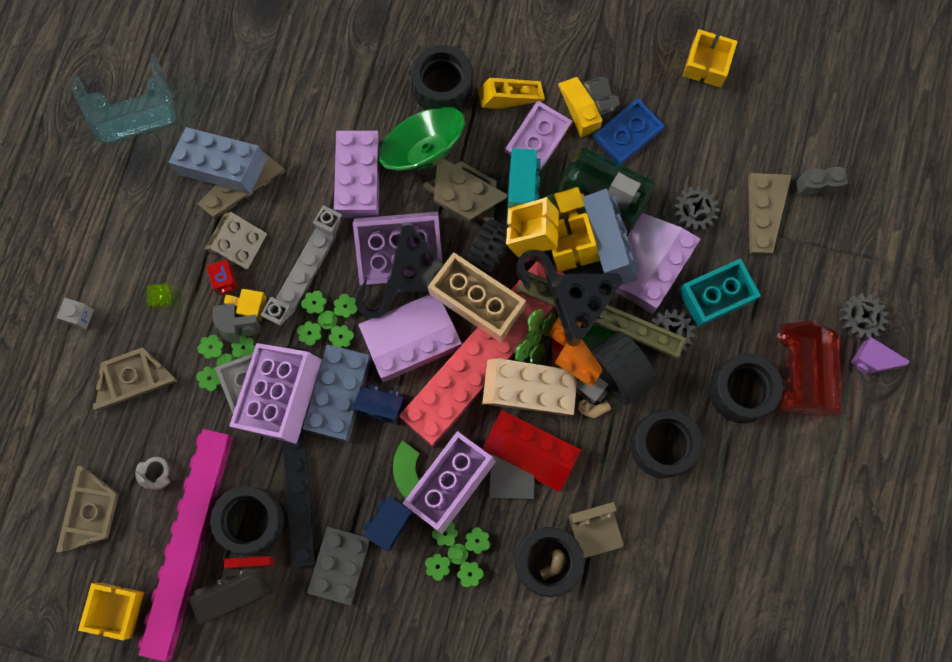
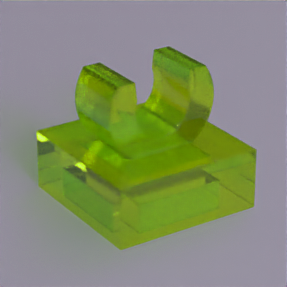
(158, 295)

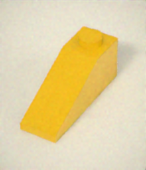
(505, 93)
(581, 107)

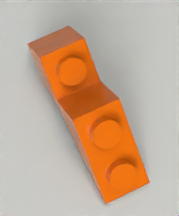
(576, 359)

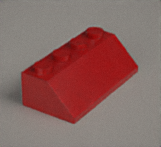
(531, 450)

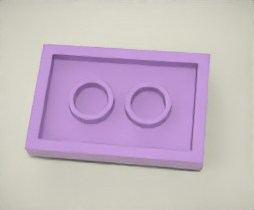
(540, 131)

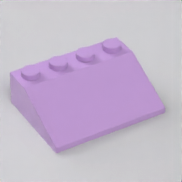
(378, 238)
(660, 256)
(410, 337)
(276, 392)

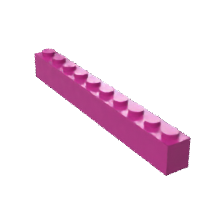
(185, 546)

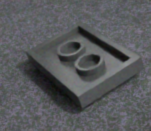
(338, 566)

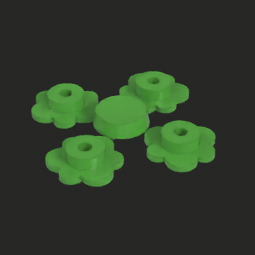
(327, 319)
(534, 337)
(216, 352)
(458, 554)

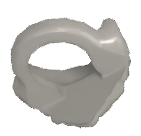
(160, 483)

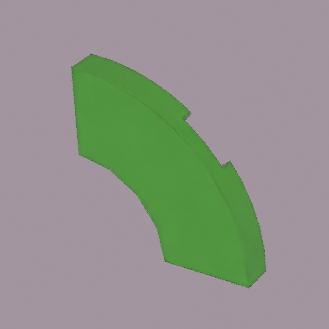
(405, 468)

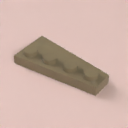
(222, 199)
(766, 207)

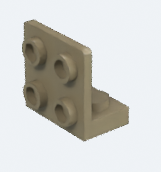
(236, 240)
(596, 530)

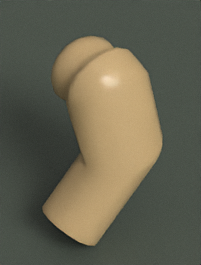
(592, 410)
(556, 565)

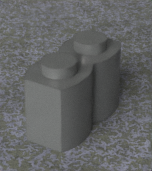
(821, 181)

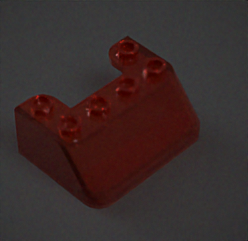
(813, 369)

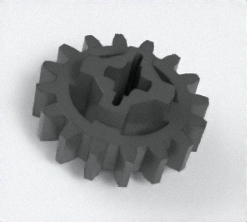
(687, 204)
(873, 313)
(665, 323)

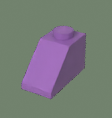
(876, 358)

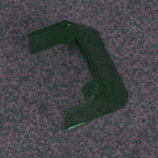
(596, 172)

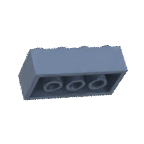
(218, 160)
(610, 235)
(335, 391)

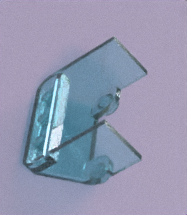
(129, 116)

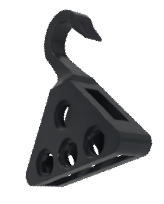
(397, 281)
(585, 286)

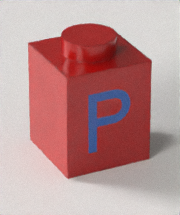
(222, 277)

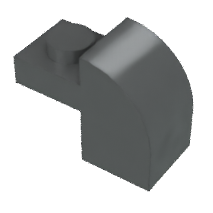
(601, 94)
(232, 326)

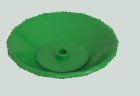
(422, 139)

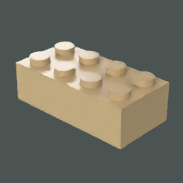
(477, 297)
(529, 387)

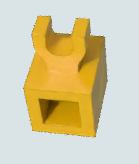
(569, 203)
(249, 303)

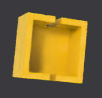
(708, 62)
(532, 227)
(575, 248)
(112, 609)

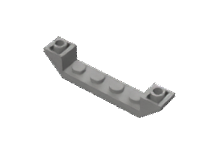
(306, 267)

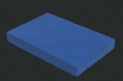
(628, 131)

